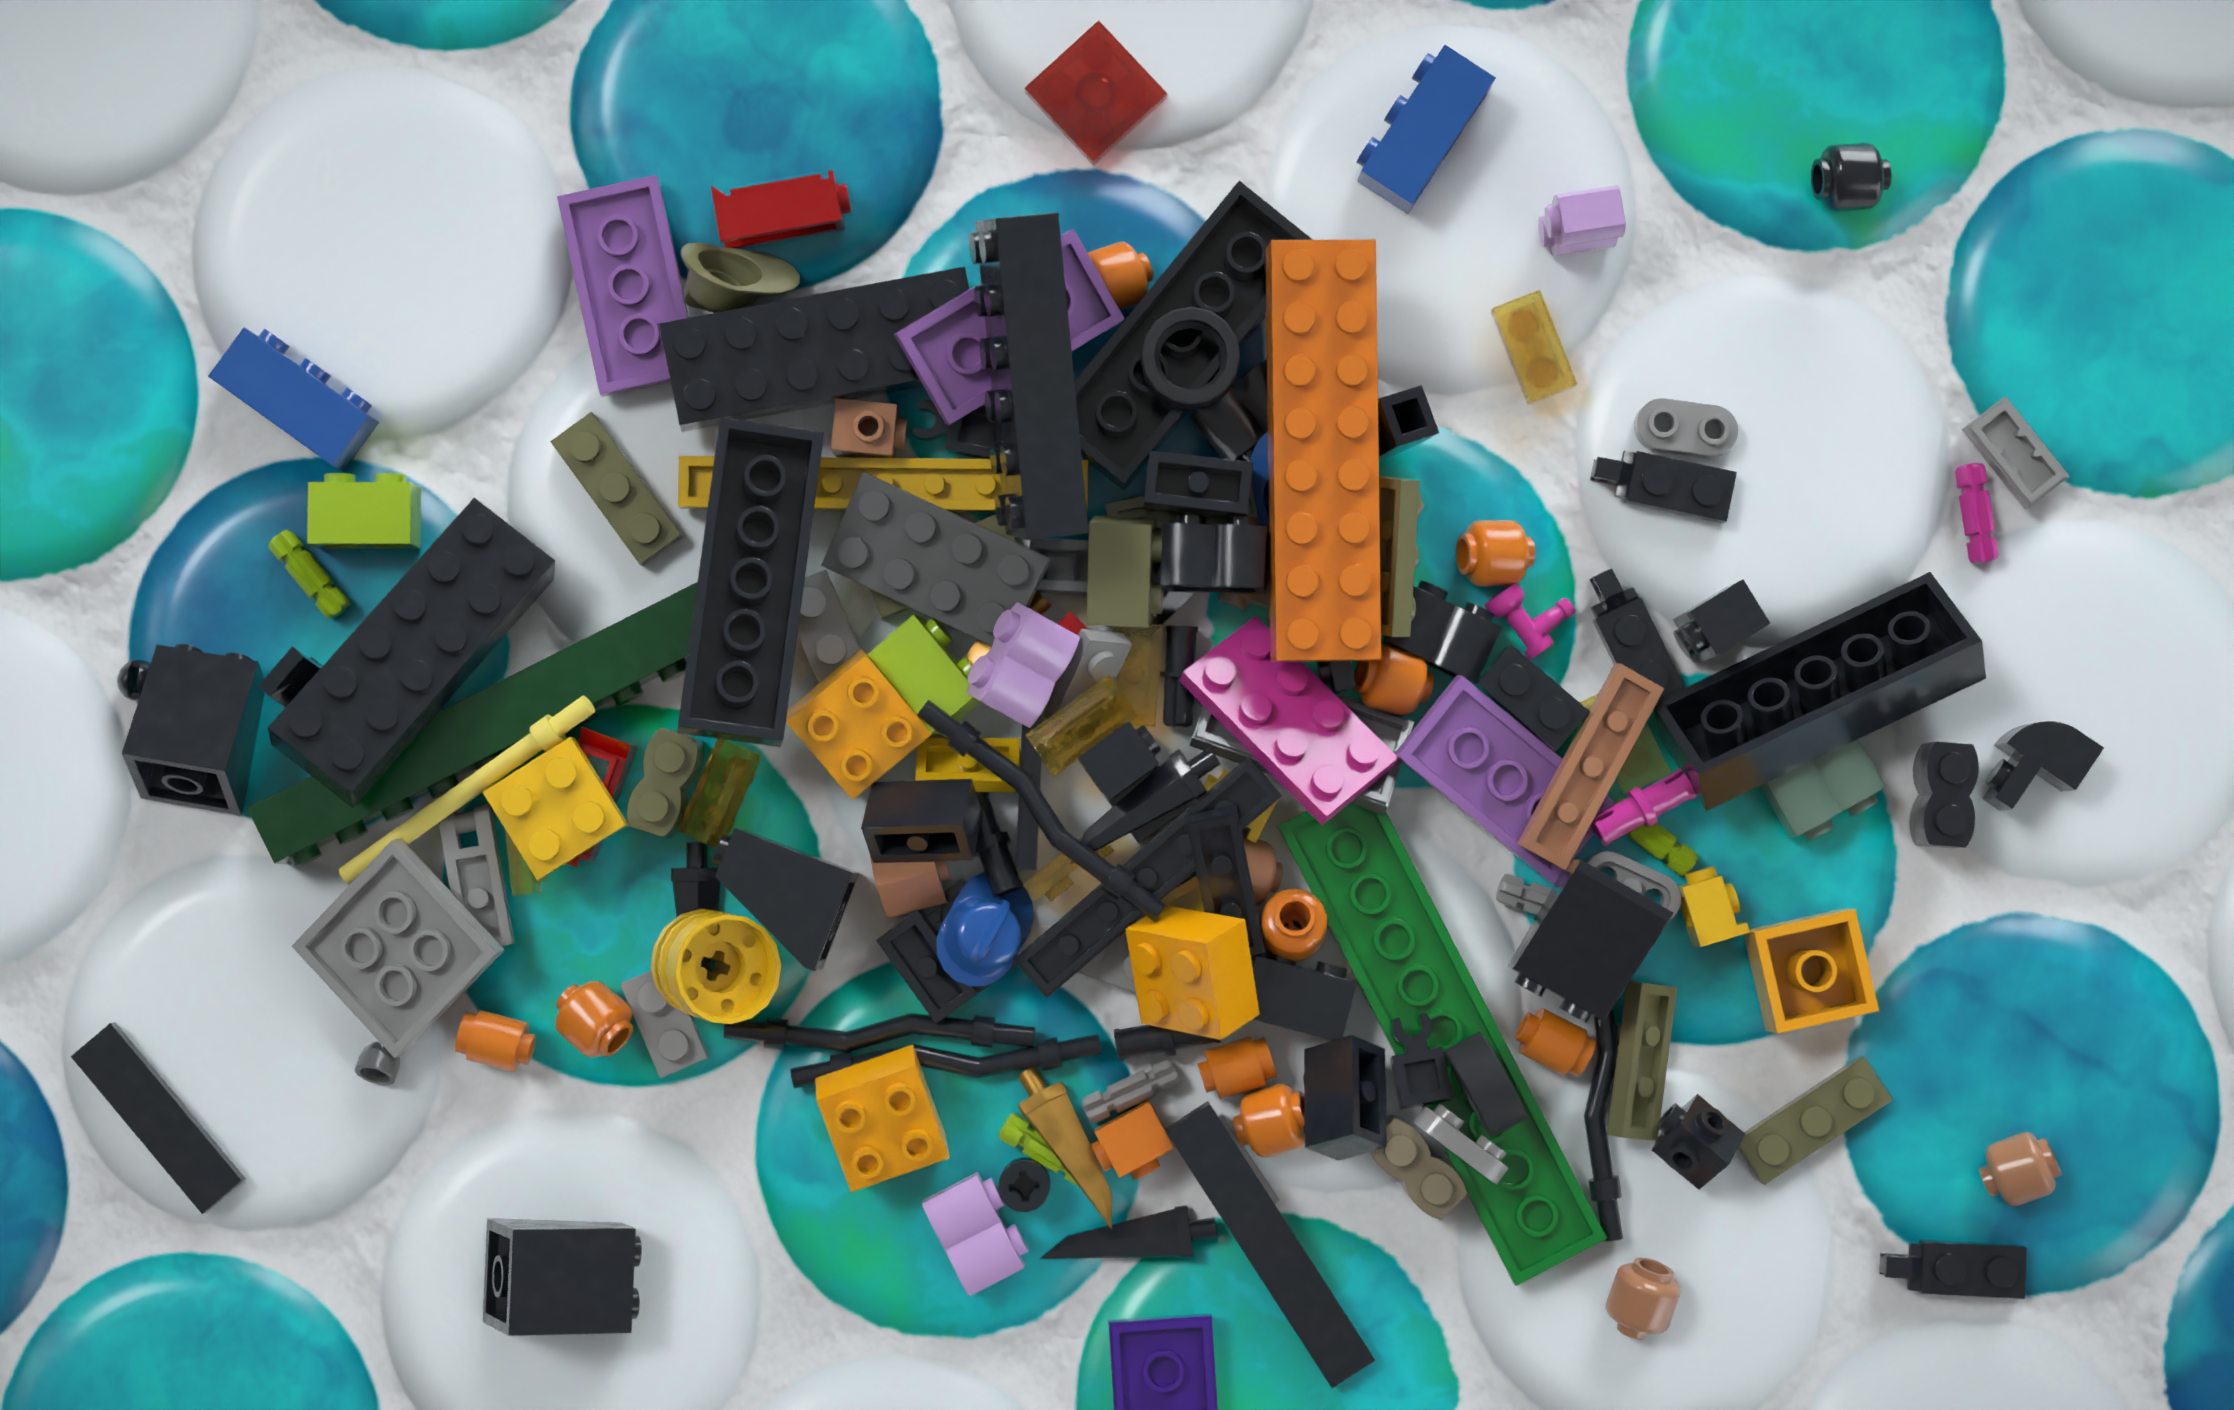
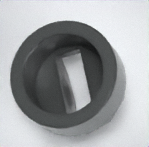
(377, 1065)

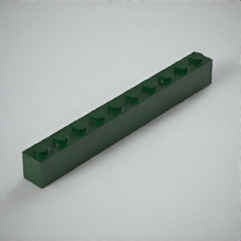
(485, 725)

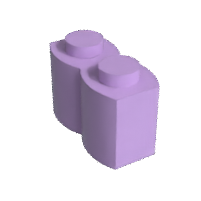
(1583, 221)
(1022, 664)
(975, 1233)

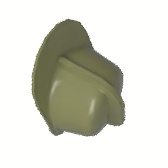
(733, 278)

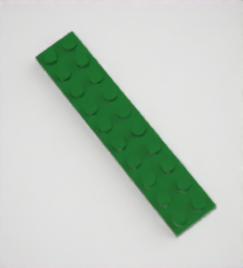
(1413, 968)

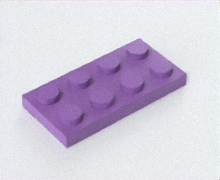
(624, 279)
(947, 340)
(1485, 766)

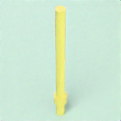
(544, 735)

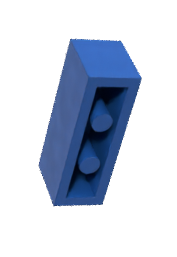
(1423, 127)
(295, 397)

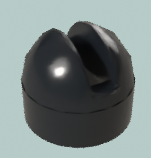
(125, 678)

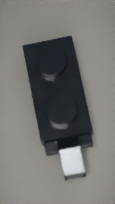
(1668, 484)
(1631, 634)
(1960, 1268)

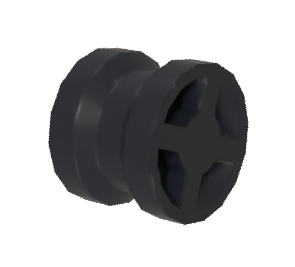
(1024, 1176)

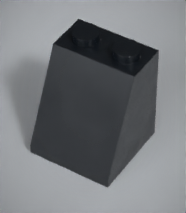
(195, 729)
(787, 891)
(1588, 941)
(560, 1277)

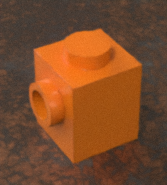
(1132, 1142)

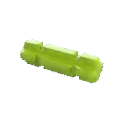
(309, 574)
(1663, 846)
(1017, 1131)

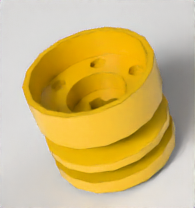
(743, 972)

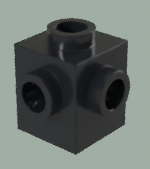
(1697, 1140)

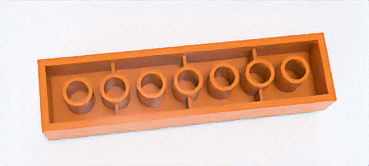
(1323, 450)

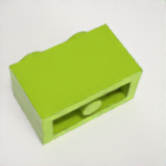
(364, 513)
(925, 668)

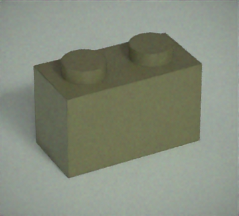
(1123, 571)

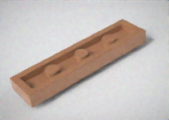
(1590, 766)

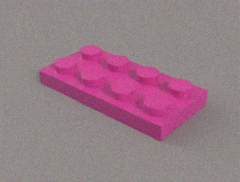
(1289, 721)

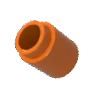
(495, 1040)
(1555, 1042)
(1237, 1067)

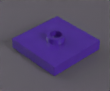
(1163, 1363)

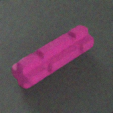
(1976, 513)

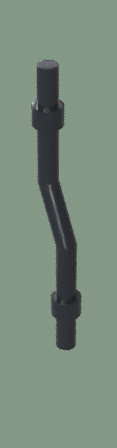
(1116, 880)
(981, 1032)
(1047, 1054)
(1604, 1185)

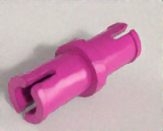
(1642, 807)

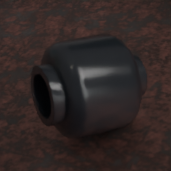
(1850, 177)

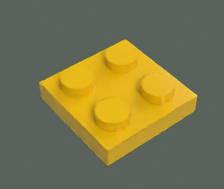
(555, 808)

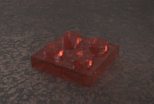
(1095, 92)

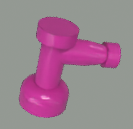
(1531, 632)

